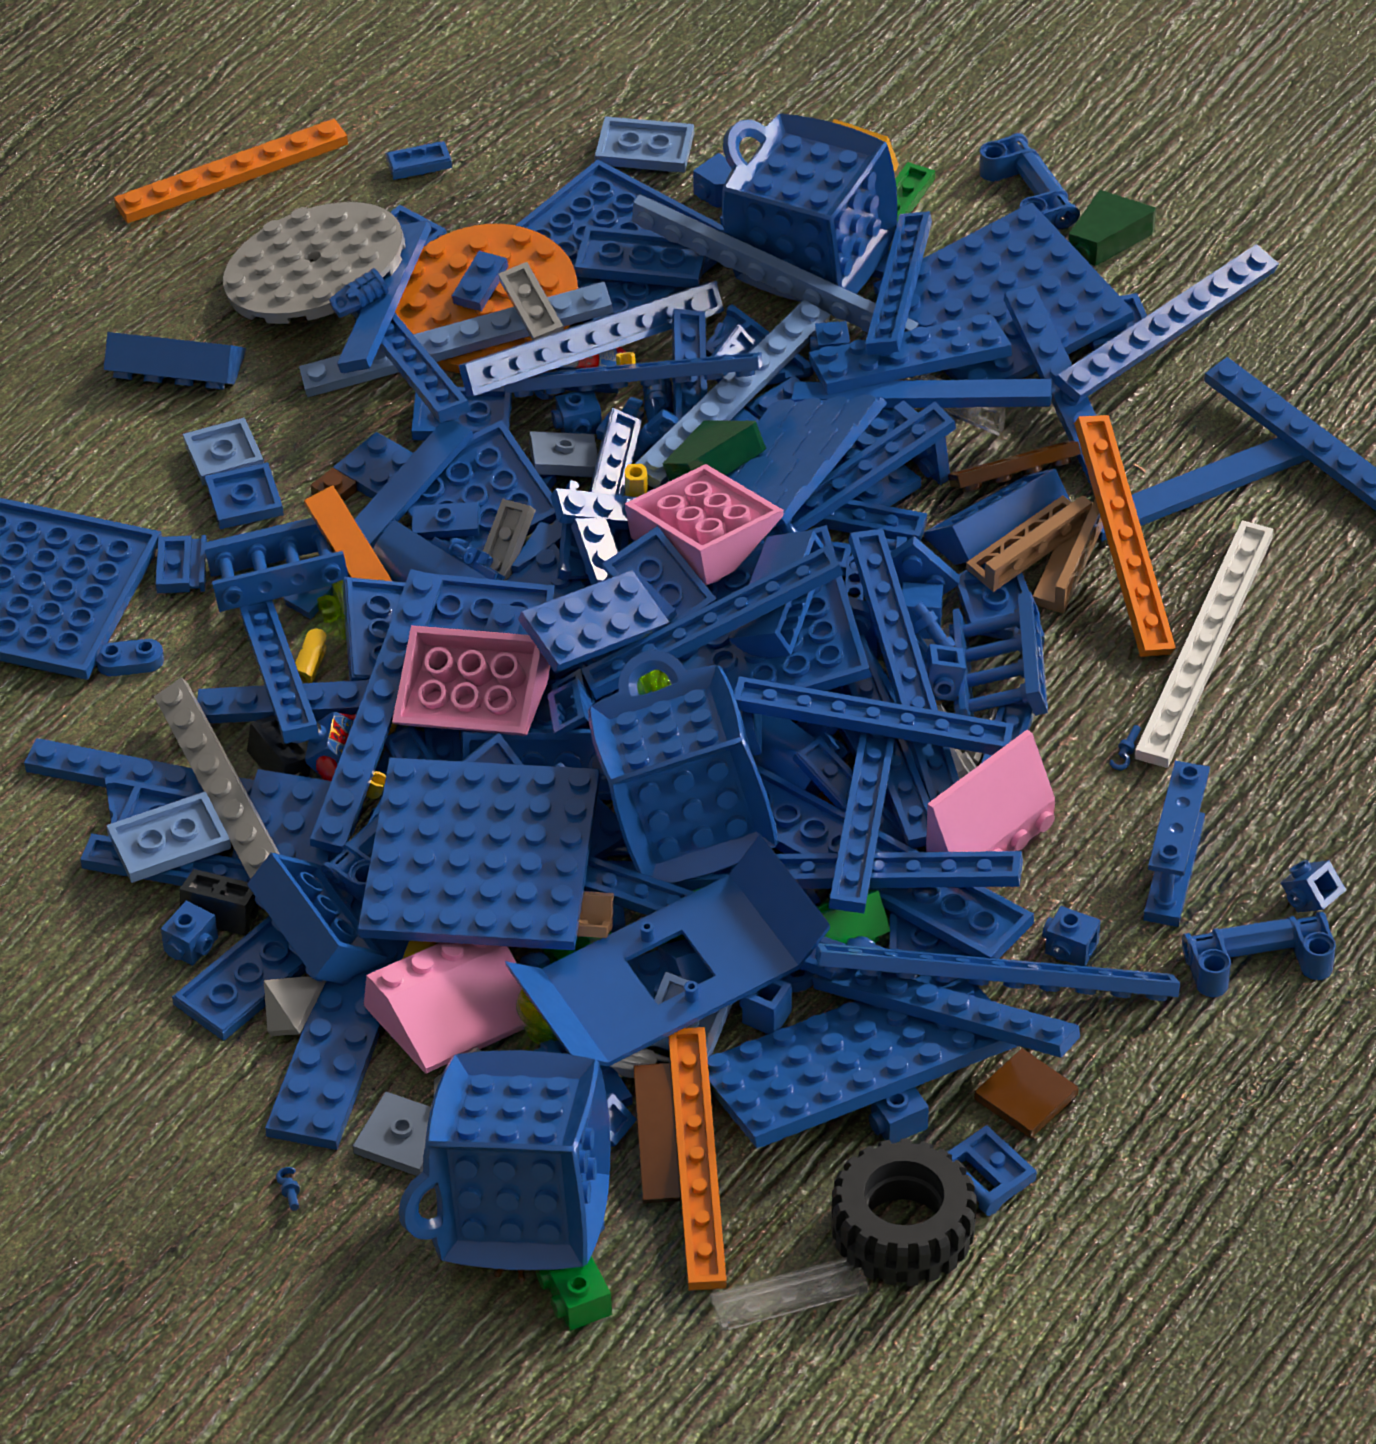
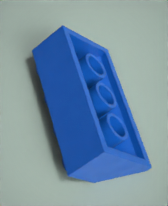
(172, 358)
(994, 516)
(314, 919)

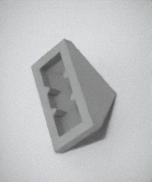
(290, 1003)

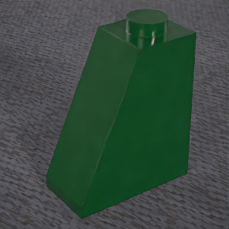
(1111, 226)
(719, 445)

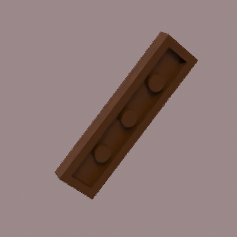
(1027, 462)

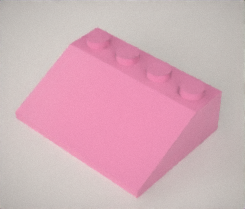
(705, 519)
(470, 681)
(994, 804)
(446, 1001)

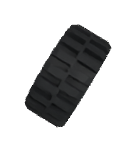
(912, 1174)

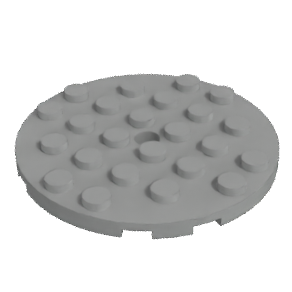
(274, 270)

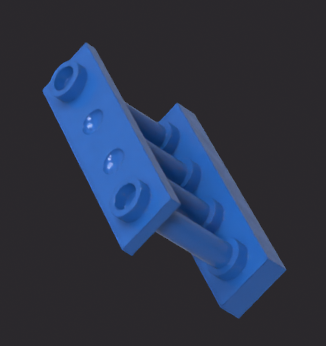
(269, 546)
(1029, 667)
(1176, 843)

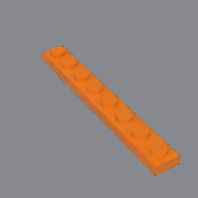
(230, 171)
(1124, 536)
(697, 1160)

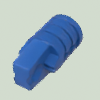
(359, 293)
(658, 398)
(653, 432)

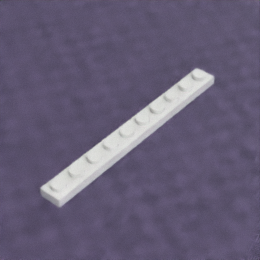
(1204, 644)

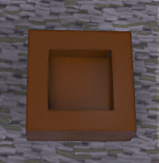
(344, 485)

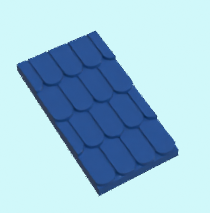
(803, 447)

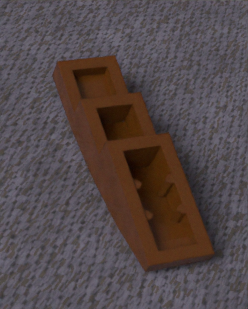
(657, 1133)

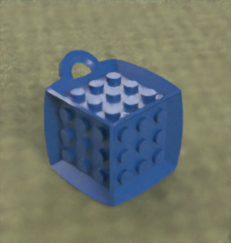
(811, 198)
(680, 770)
(515, 1161)

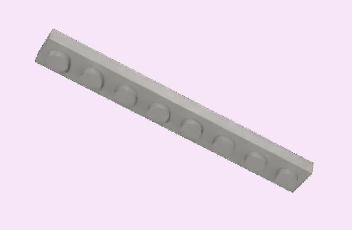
(216, 775)

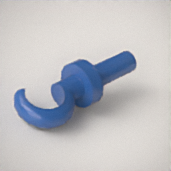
(1126, 747)
(289, 1187)

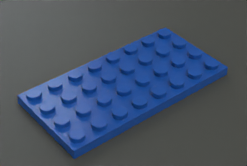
(839, 1065)

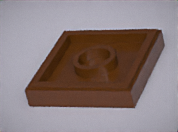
(1026, 1093)

